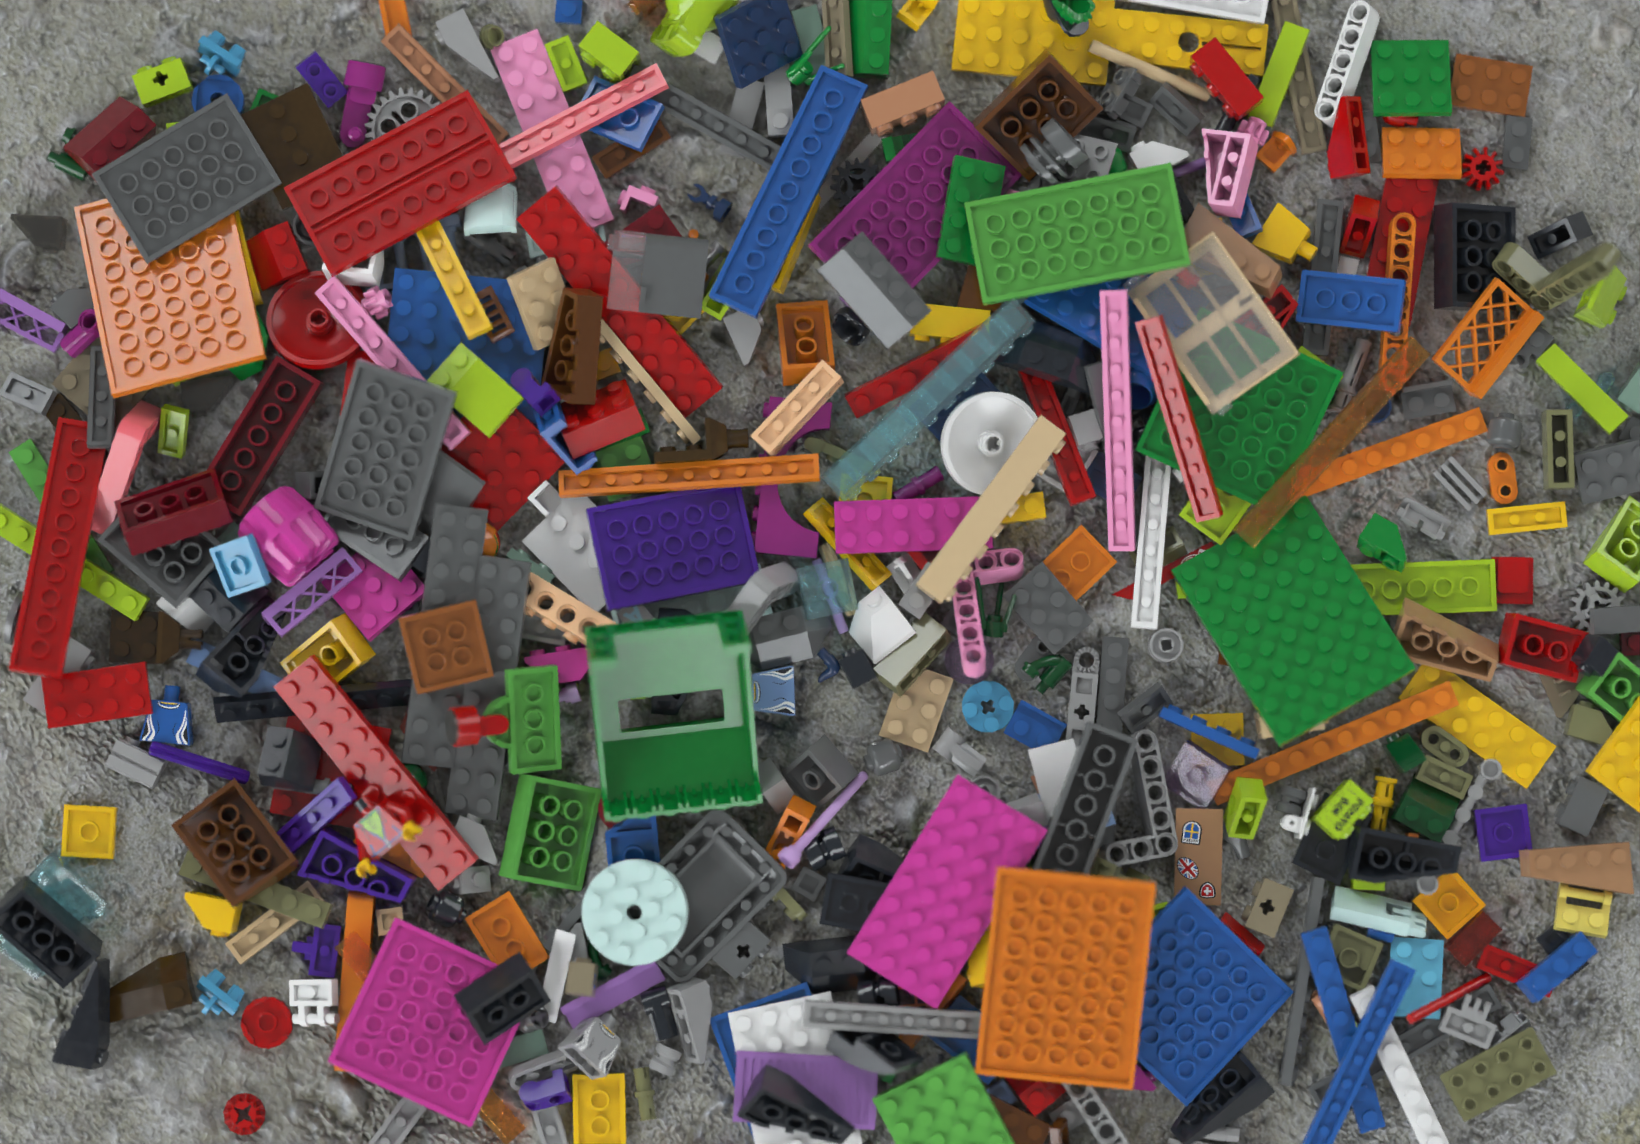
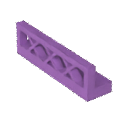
(37, 315)
(304, 589)
(613, 993)

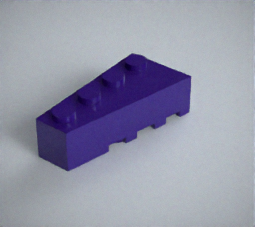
(335, 861)

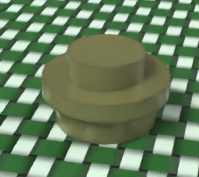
(491, 36)

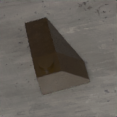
(153, 989)

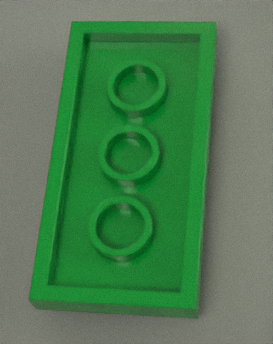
(968, 182)

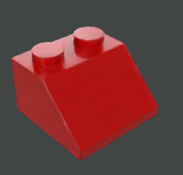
(276, 256)

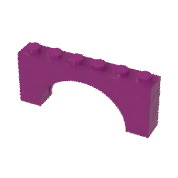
(775, 529)

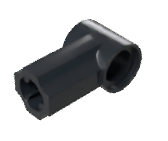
(657, 1006)

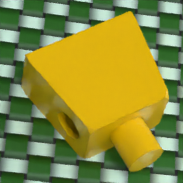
(1284, 237)

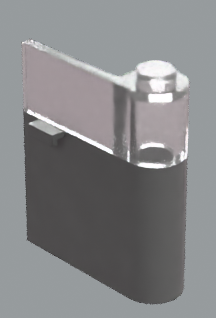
(657, 273)

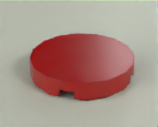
(267, 1022)

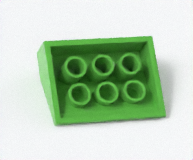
(550, 832)

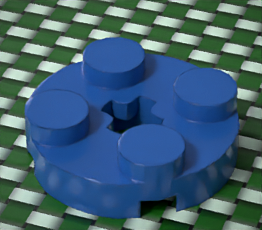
(216, 85)

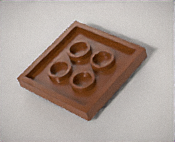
(446, 646)

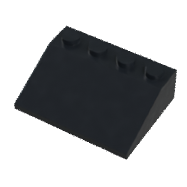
(1464, 249)

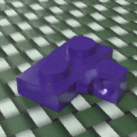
(321, 950)

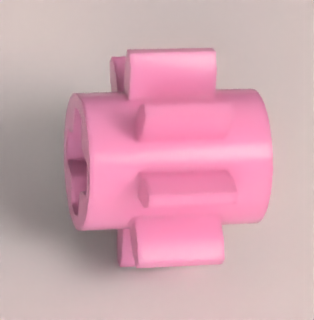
(1256, 128)
(377, 302)

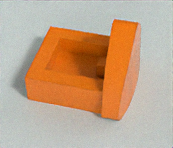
(1276, 150)

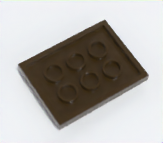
(292, 137)

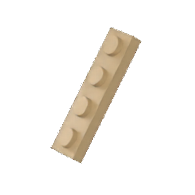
(265, 929)

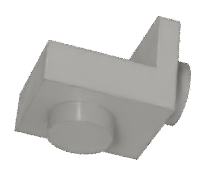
(472, 880)

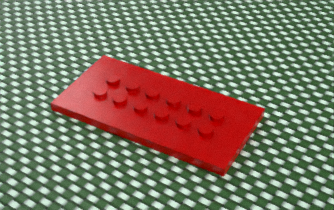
(400, 183)

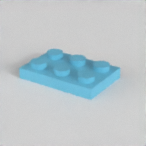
(1426, 984)

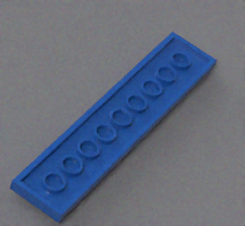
(788, 191)

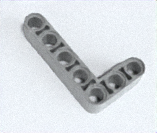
(763, 589)
(1148, 808)
(1097, 1120)

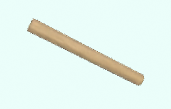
(1149, 70)

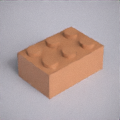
(902, 104)

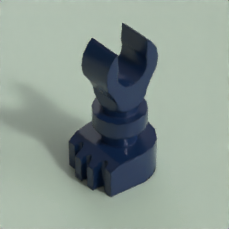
(721, 208)

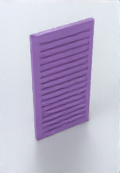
(829, 1078)

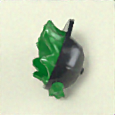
(1070, 15)

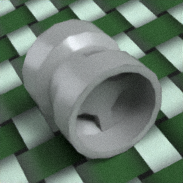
(665, 1059)

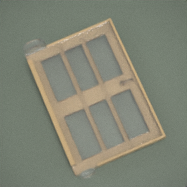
(1214, 323)

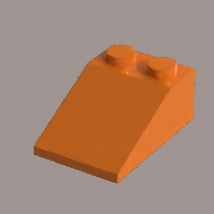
(803, 338)

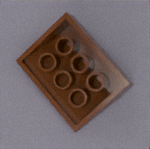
(1029, 103)
(235, 844)

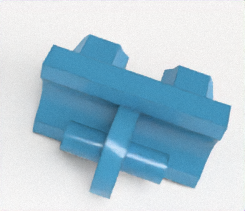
(218, 58)
(210, 986)

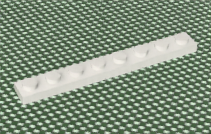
(1151, 545)
(1403, 1079)

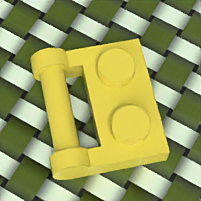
(1579, 918)

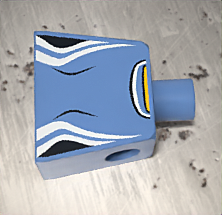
(774, 691)

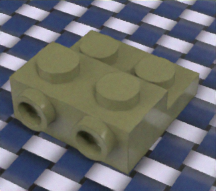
(1355, 956)

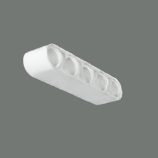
(1345, 52)

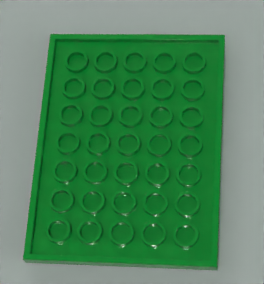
(1293, 623)

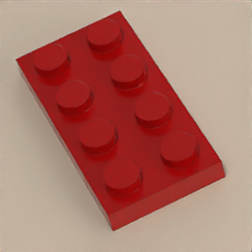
(97, 695)

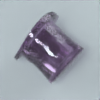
(954, 665)

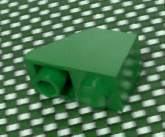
(1383, 541)

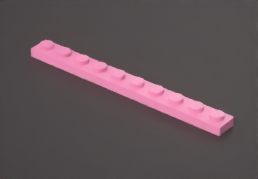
(1118, 420)

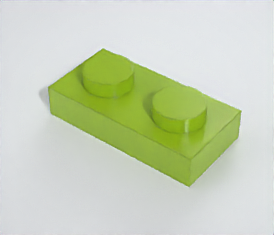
(566, 64)
(173, 431)

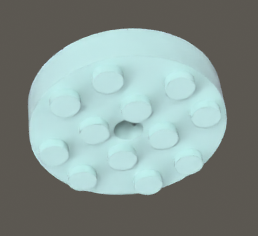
(608, 916)

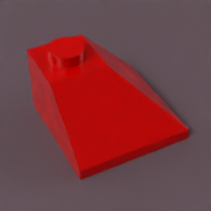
(1035, 1093)

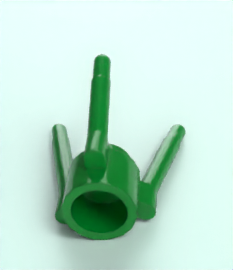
(802, 69)

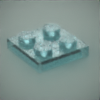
(827, 589)

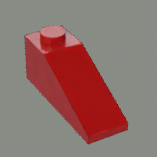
(1348, 143)

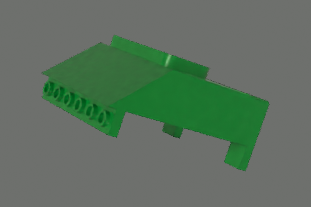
(679, 763)

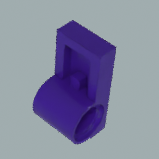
(321, 79)

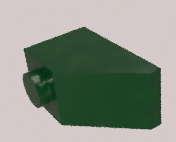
(1403, 752)

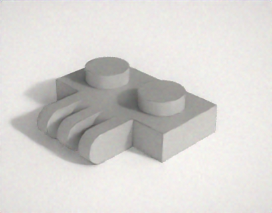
(1469, 1022)

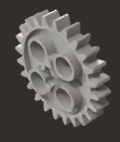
(397, 104)

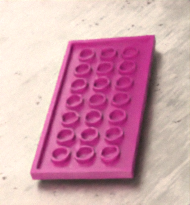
(945, 891)

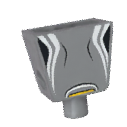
(592, 1045)

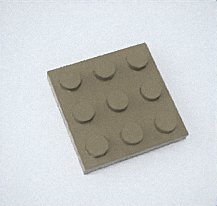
(75, 386)

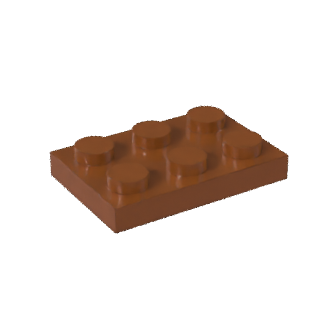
(1490, 85)

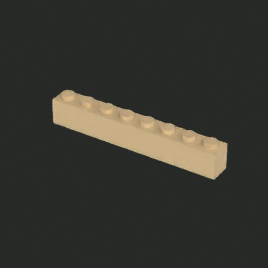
(990, 509)

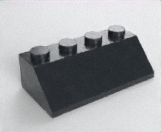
(47, 932)

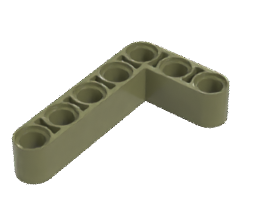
(1548, 289)

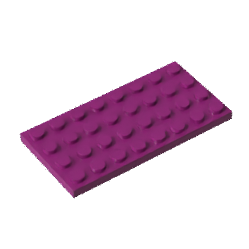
(907, 198)

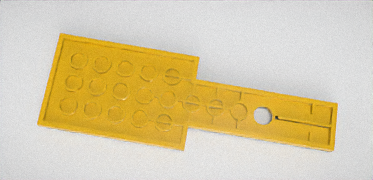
(1011, 34)

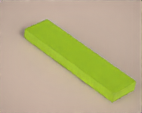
(1280, 72)
(1581, 389)

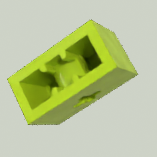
(152, 92)

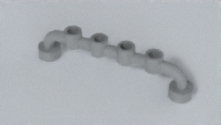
(1489, 770)

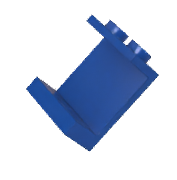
(549, 427)

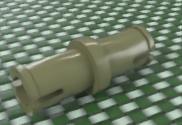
(644, 1093)

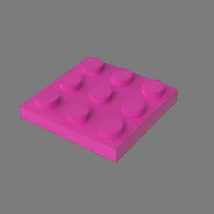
(374, 596)

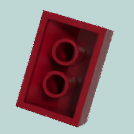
(110, 135)

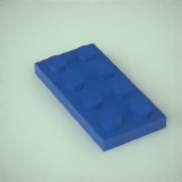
(1351, 301)

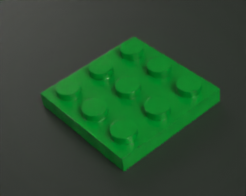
(1410, 78)

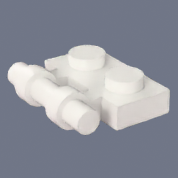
(317, 993)

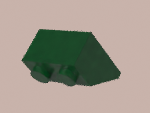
(1425, 810)

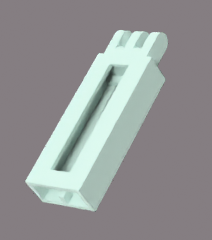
(1377, 912)

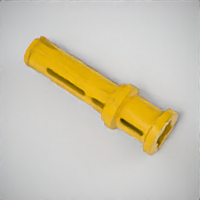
(1382, 801)

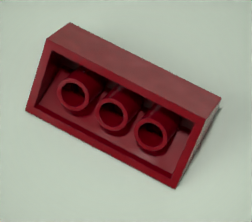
(173, 512)

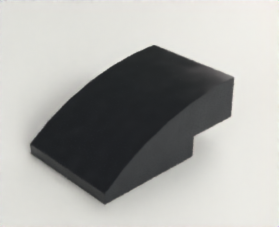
(873, 1051)

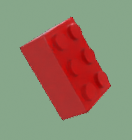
(601, 424)

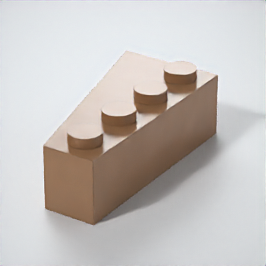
(1444, 643)

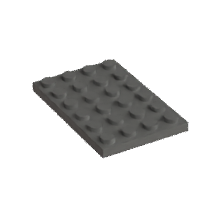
(187, 178)
(385, 449)

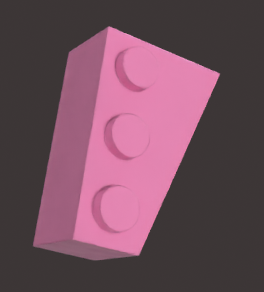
(1229, 170)

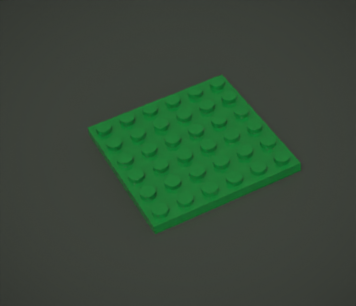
(1260, 433)

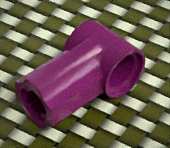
(82, 334)

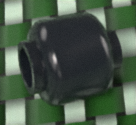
(446, 909)

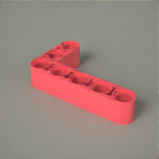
(123, 460)

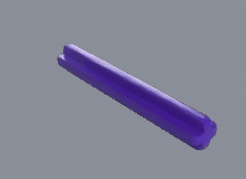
(199, 762)

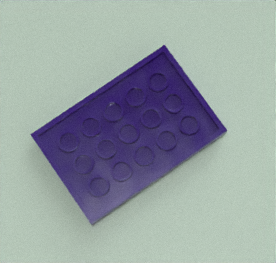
(672, 546)

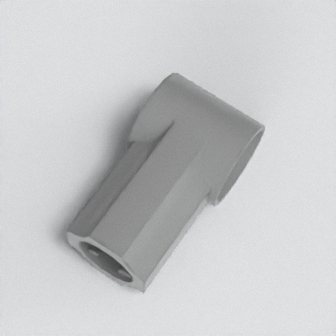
(955, 749)

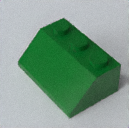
(870, 37)

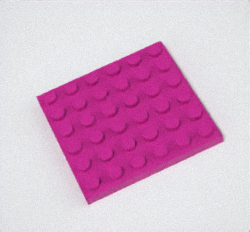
(413, 1032)

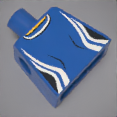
(170, 720)

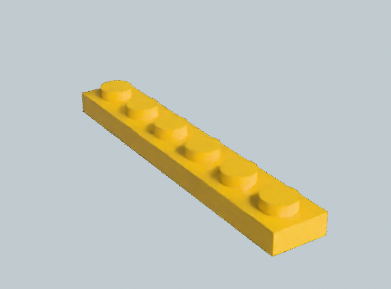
(454, 280)

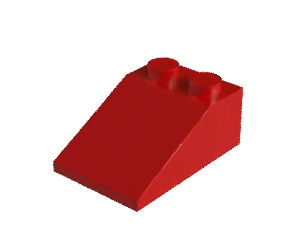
(1539, 647)

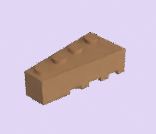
(1255, 265)
(1589, 865)

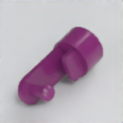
(363, 83)

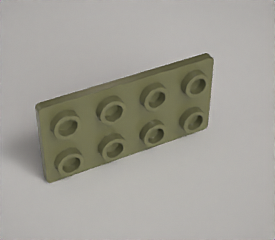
(1497, 1074)

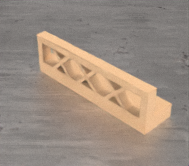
(797, 408)

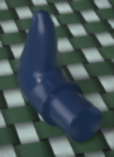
(832, 665)

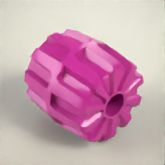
(289, 534)

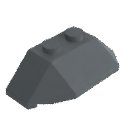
(786, 638)

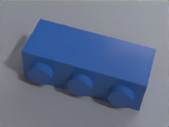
(1556, 967)

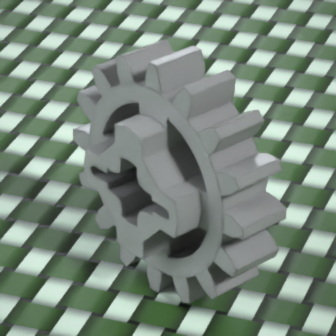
(1591, 597)

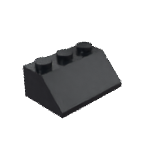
(502, 998)

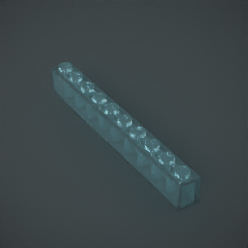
(927, 399)

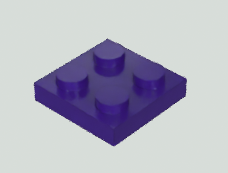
(1502, 832)

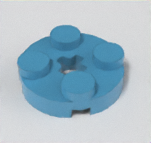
(990, 721)

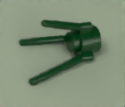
(994, 624)

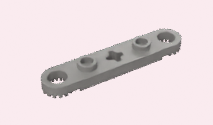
(1082, 691)

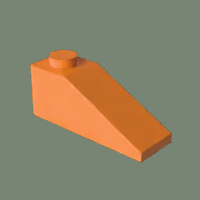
(790, 826)

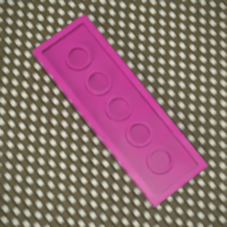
(899, 524)

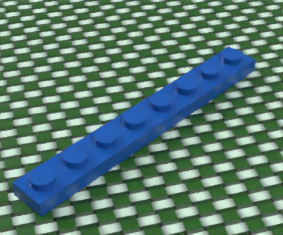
(1340, 1020)
(1360, 1053)

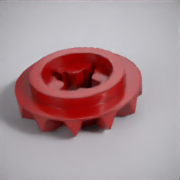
(256, 1112)

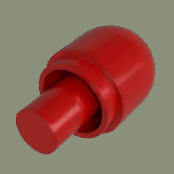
(1401, 120)

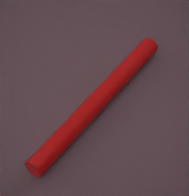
(1448, 998)

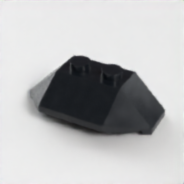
(1051, 355)
(825, 964)

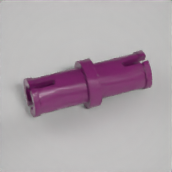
(919, 484)

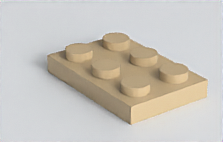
(538, 297)
(916, 713)

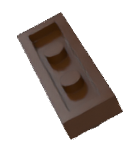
(618, 156)

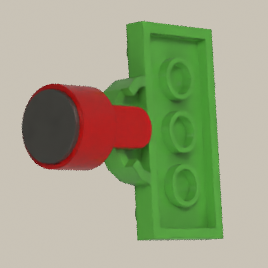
(521, 720)

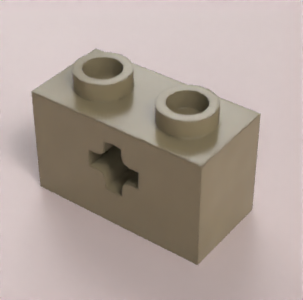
(1279, 899)

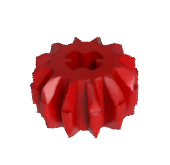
(1489, 176)

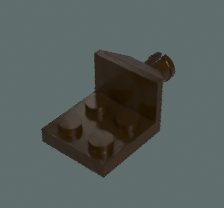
(718, 442)
(150, 639)

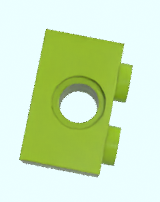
(1245, 808)

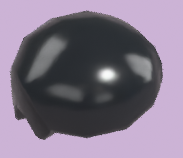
(850, 327)

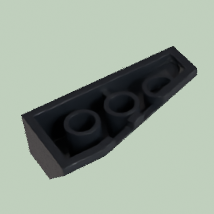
(241, 655)
(1389, 856)
(870, 860)
(88, 1035)
(1224, 1099)
(785, 1103)

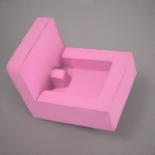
(643, 195)

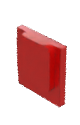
(1514, 580)

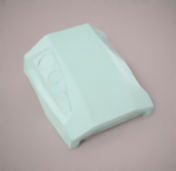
(492, 212)

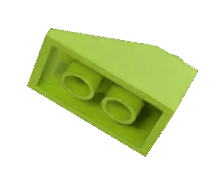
(1600, 299)
(481, 392)
(1617, 549)

